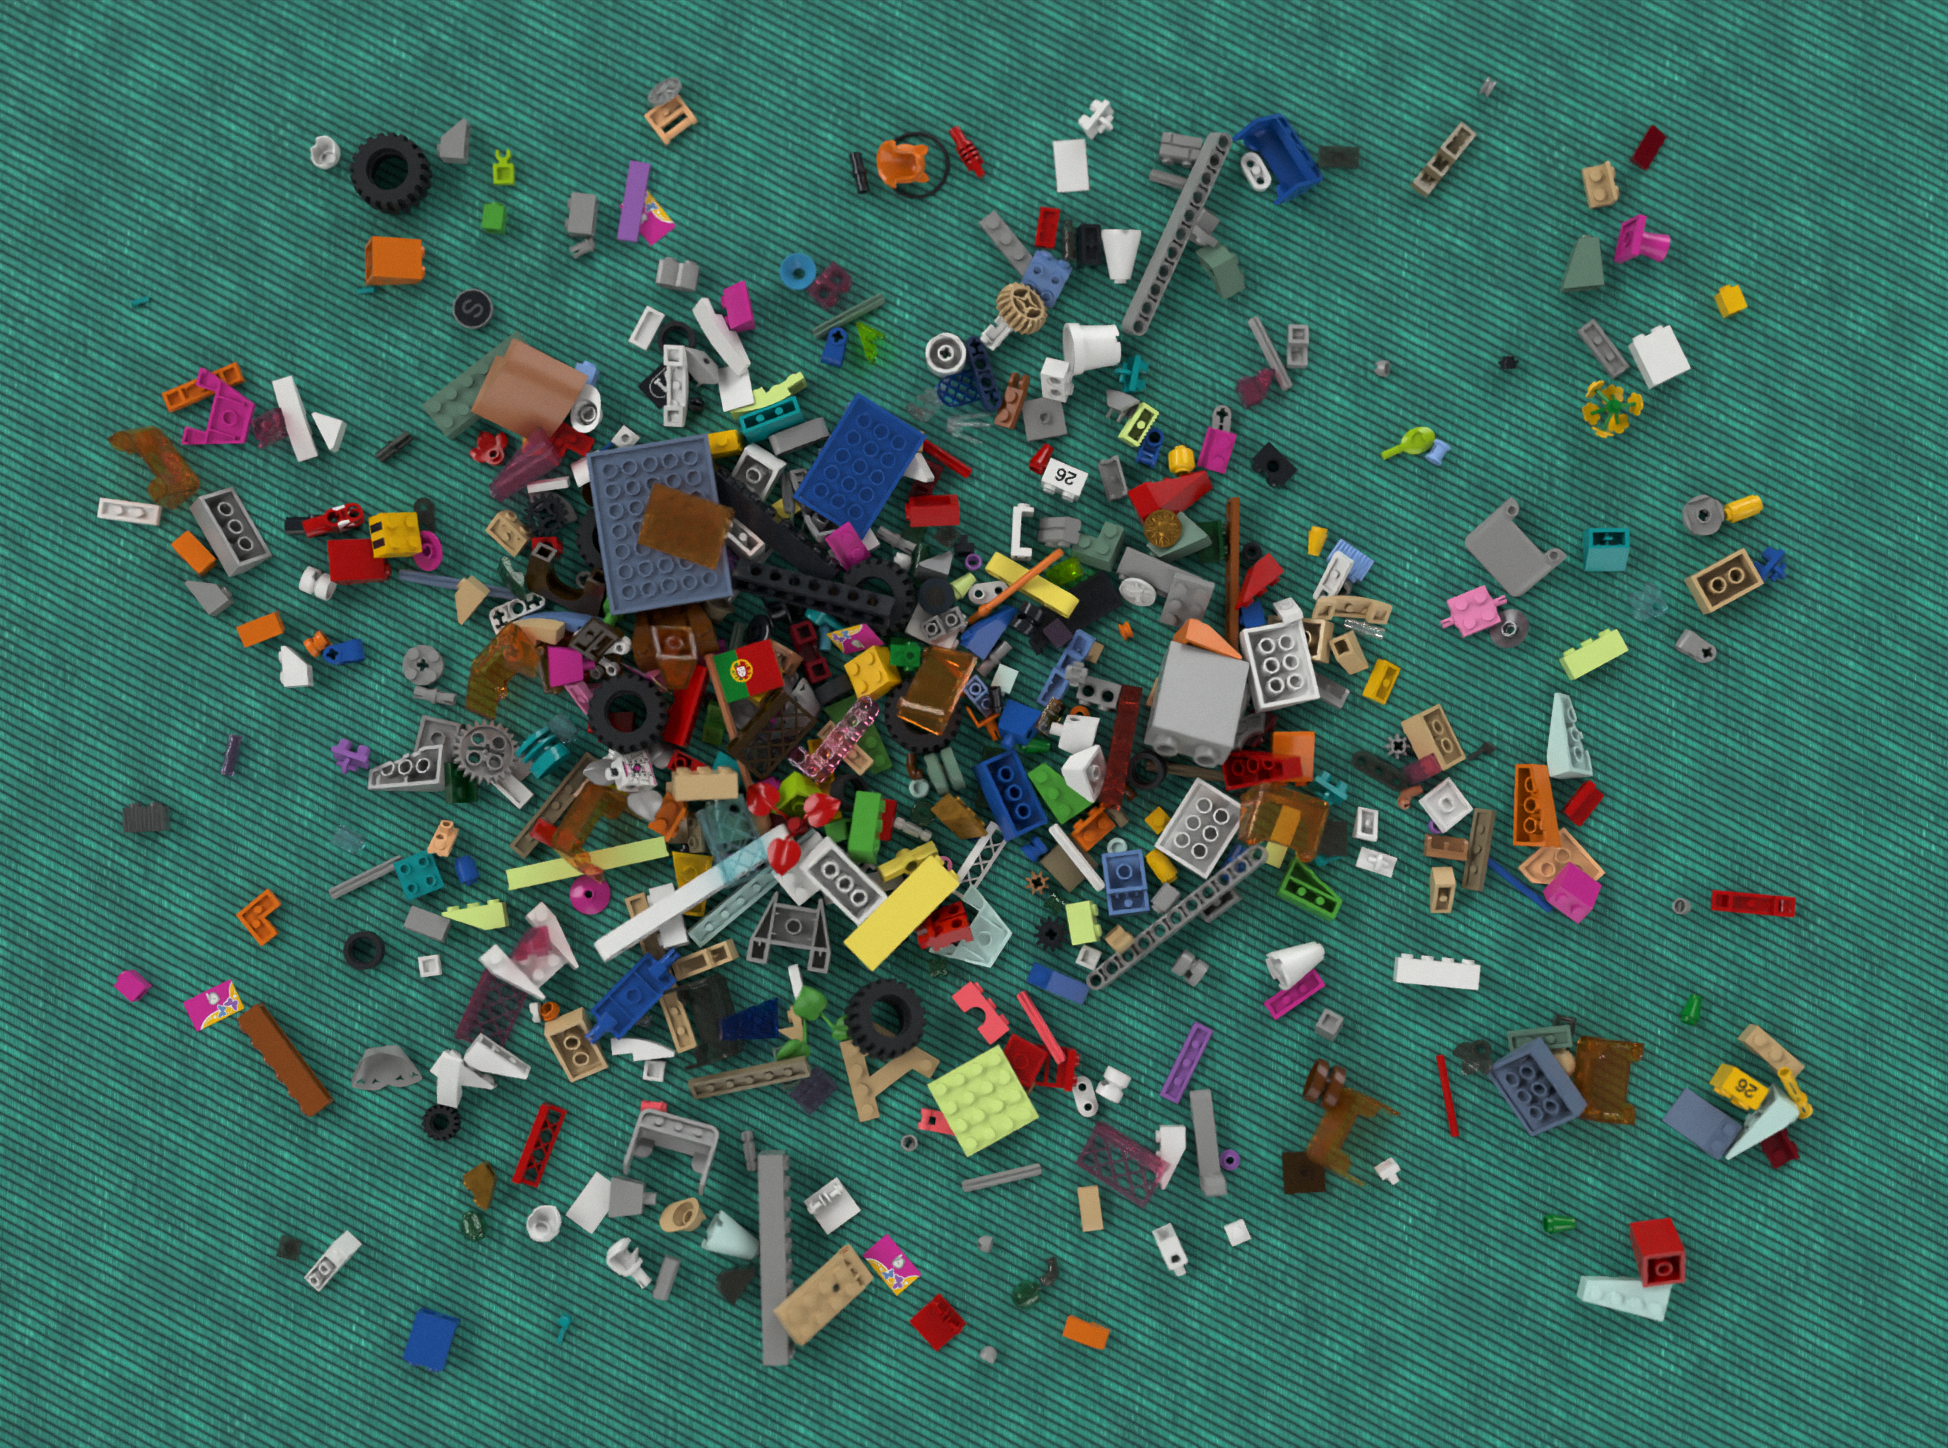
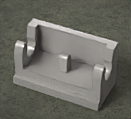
(1113, 479)
(1330, 691)
(427, 924)

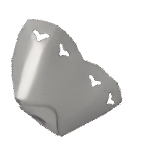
(807, 700)
(384, 1065)

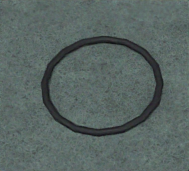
(946, 162)

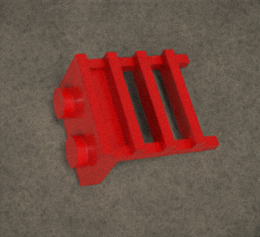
(1065, 1071)

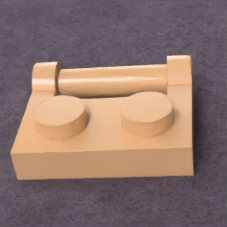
(664, 114)

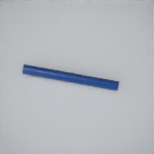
(1519, 885)

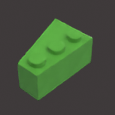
(1058, 796)
(866, 827)
(1307, 891)

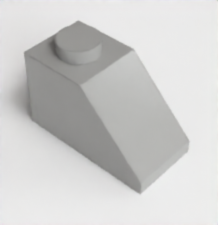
(455, 144)
(211, 596)

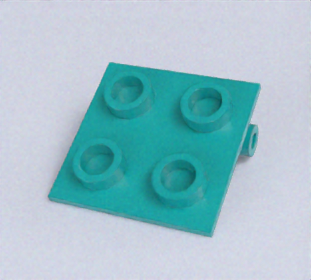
(418, 875)

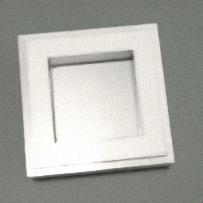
(1088, 957)
(430, 965)
(654, 1070)

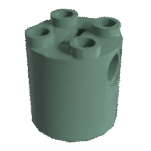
(730, 821)

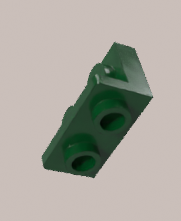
(1217, 550)
(457, 787)

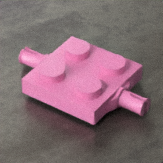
(1473, 611)

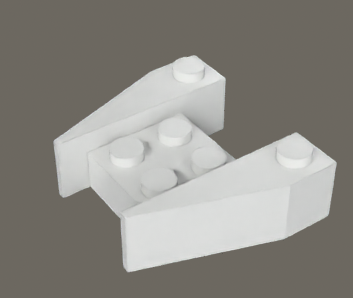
(534, 971)

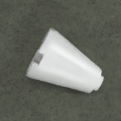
(1120, 252)
(1294, 963)

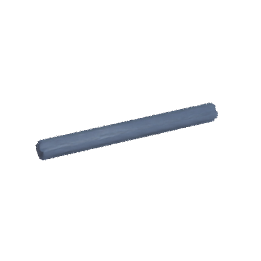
(449, 583)

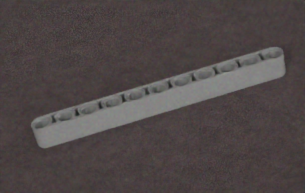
(1184, 227)
(1187, 915)

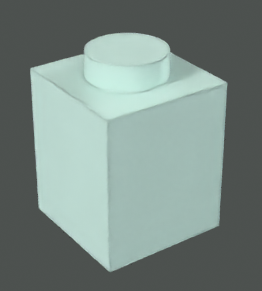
(1005, 679)

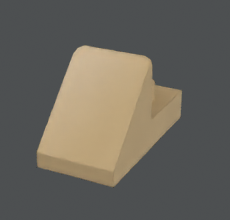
(795, 1031)

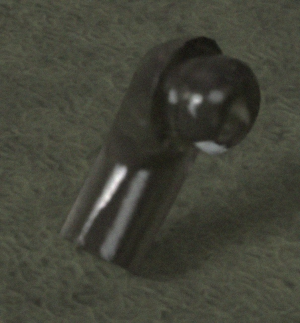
(1052, 1273)

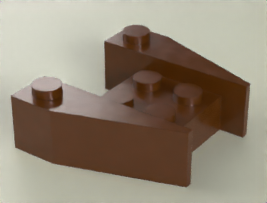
(681, 615)

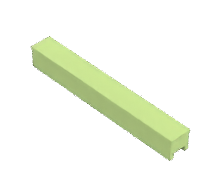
(604, 859)

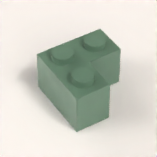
(1222, 269)
(1100, 551)

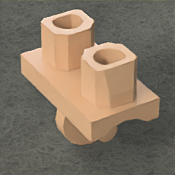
(443, 839)

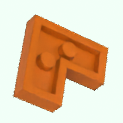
(255, 917)

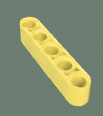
(1037, 588)

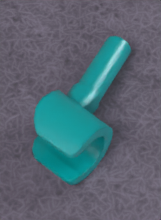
(1321, 861)
(564, 1321)

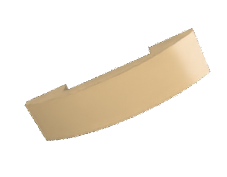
(1353, 607)
(1119, 939)

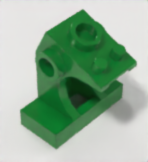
(903, 655)

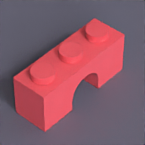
(971, 996)

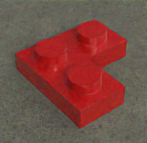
(569, 438)

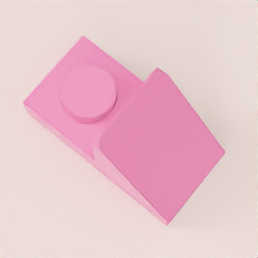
(581, 693)

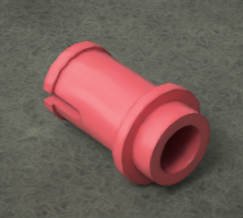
(660, 1106)

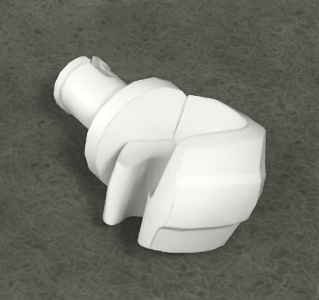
(627, 1263)

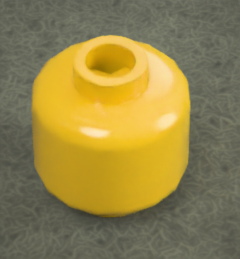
(1181, 460)

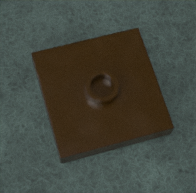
(1301, 1174)

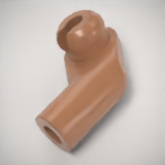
(1406, 796)

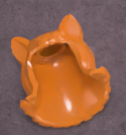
(901, 163)

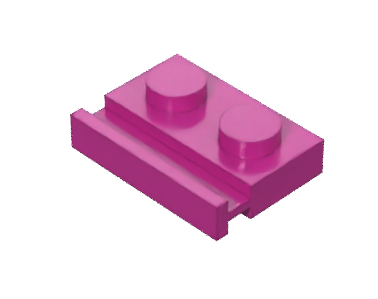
(1216, 450)
(847, 546)

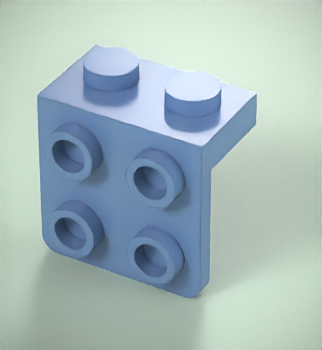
(1046, 276)

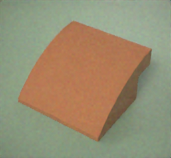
(528, 391)

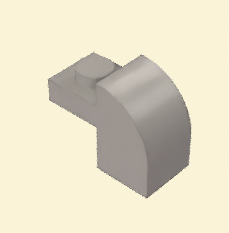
(1203, 228)

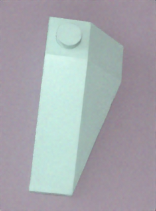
(1565, 751)
(1770, 1117)

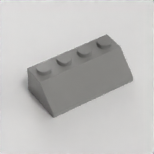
(230, 531)
(1149, 569)

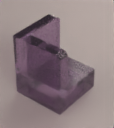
(1057, 634)

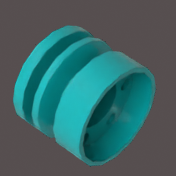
(540, 750)

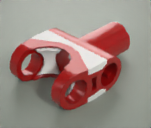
(324, 524)

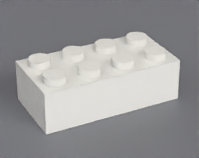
(842, 880)

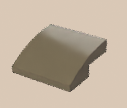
(1062, 866)

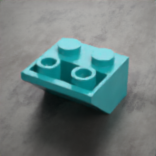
(1605, 549)

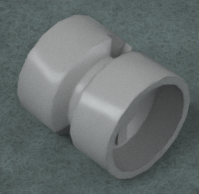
(1190, 968)

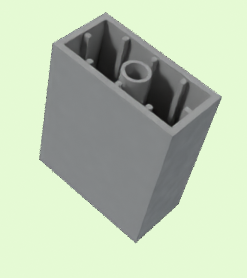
(1196, 704)

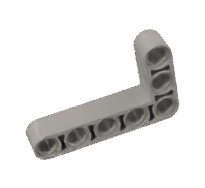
(1211, 1179)

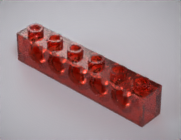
(1120, 747)

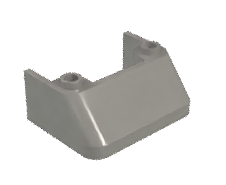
(674, 1134)

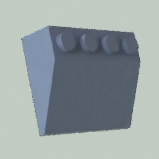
(1537, 1087)

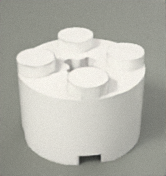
(936, 349)

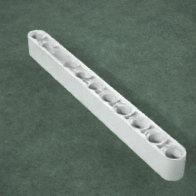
(679, 901)

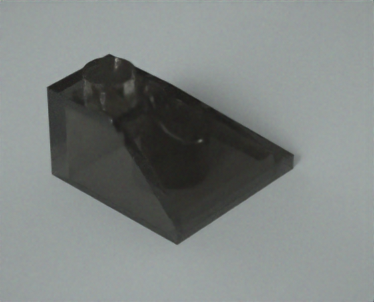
(735, 1280)

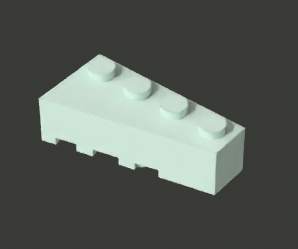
(1625, 1295)

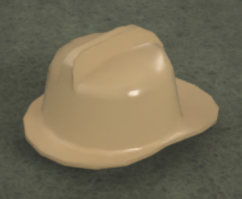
(682, 1215)

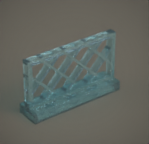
(717, 848)

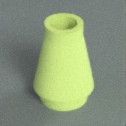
(962, 585)

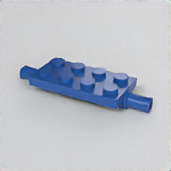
(633, 996)

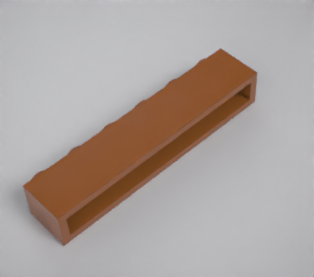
(285, 1060)

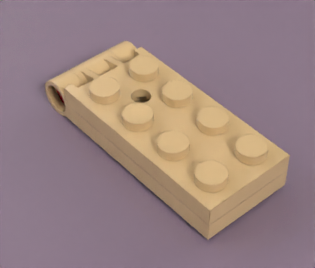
(816, 1300)

